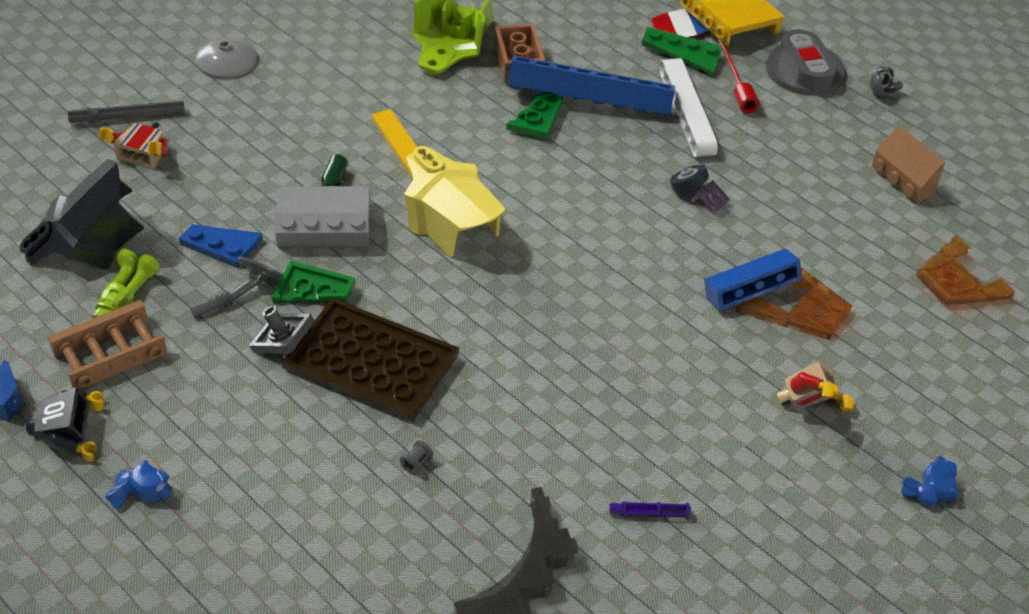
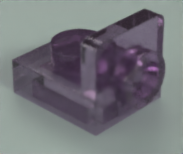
(711, 196)

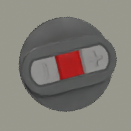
(805, 64)

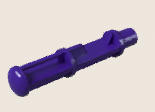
(650, 509)

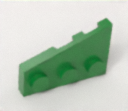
(539, 117)

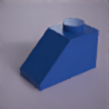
(9, 394)

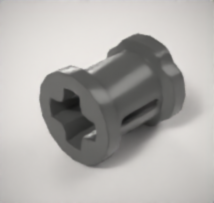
(416, 457)

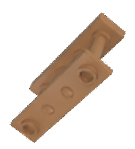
(101, 328)

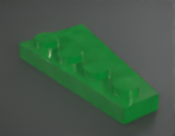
(692, 51)

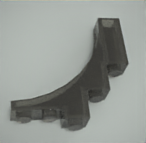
(533, 574)

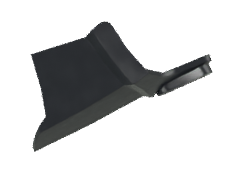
(87, 222)

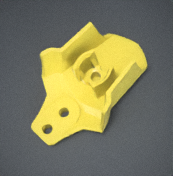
(447, 198)

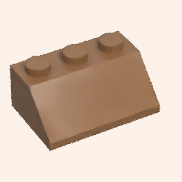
(908, 165)

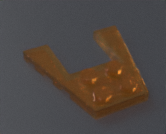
(816, 313)

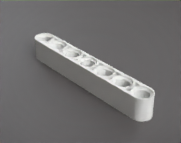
(689, 109)

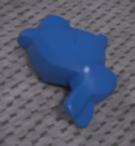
(143, 482)
(937, 484)

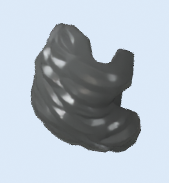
(883, 84)

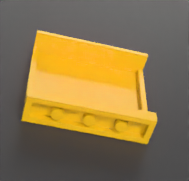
(734, 16)

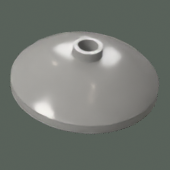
(226, 58)

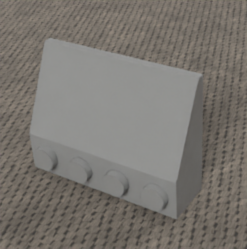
(322, 216)

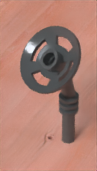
(257, 273)

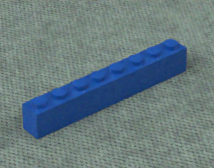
(591, 85)

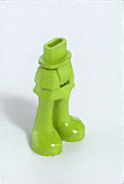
(115, 293)

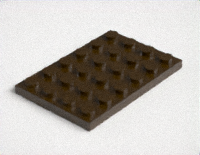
(372, 359)

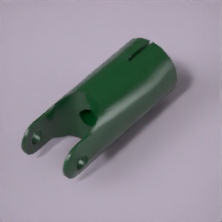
(334, 170)

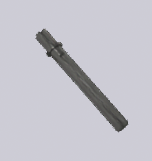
(125, 111)

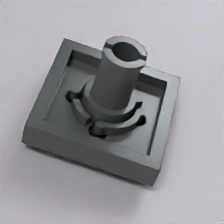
(281, 331)

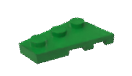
(312, 284)

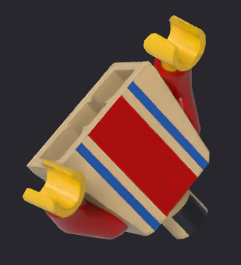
(138, 144)
(814, 386)

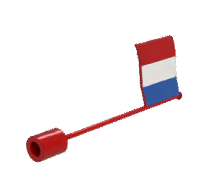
(685, 24)

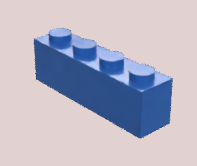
(753, 279)

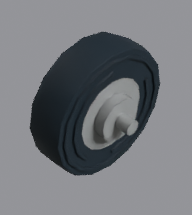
(689, 178)

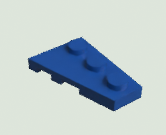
(221, 243)

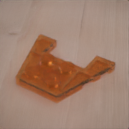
(954, 283)

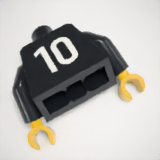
(63, 421)

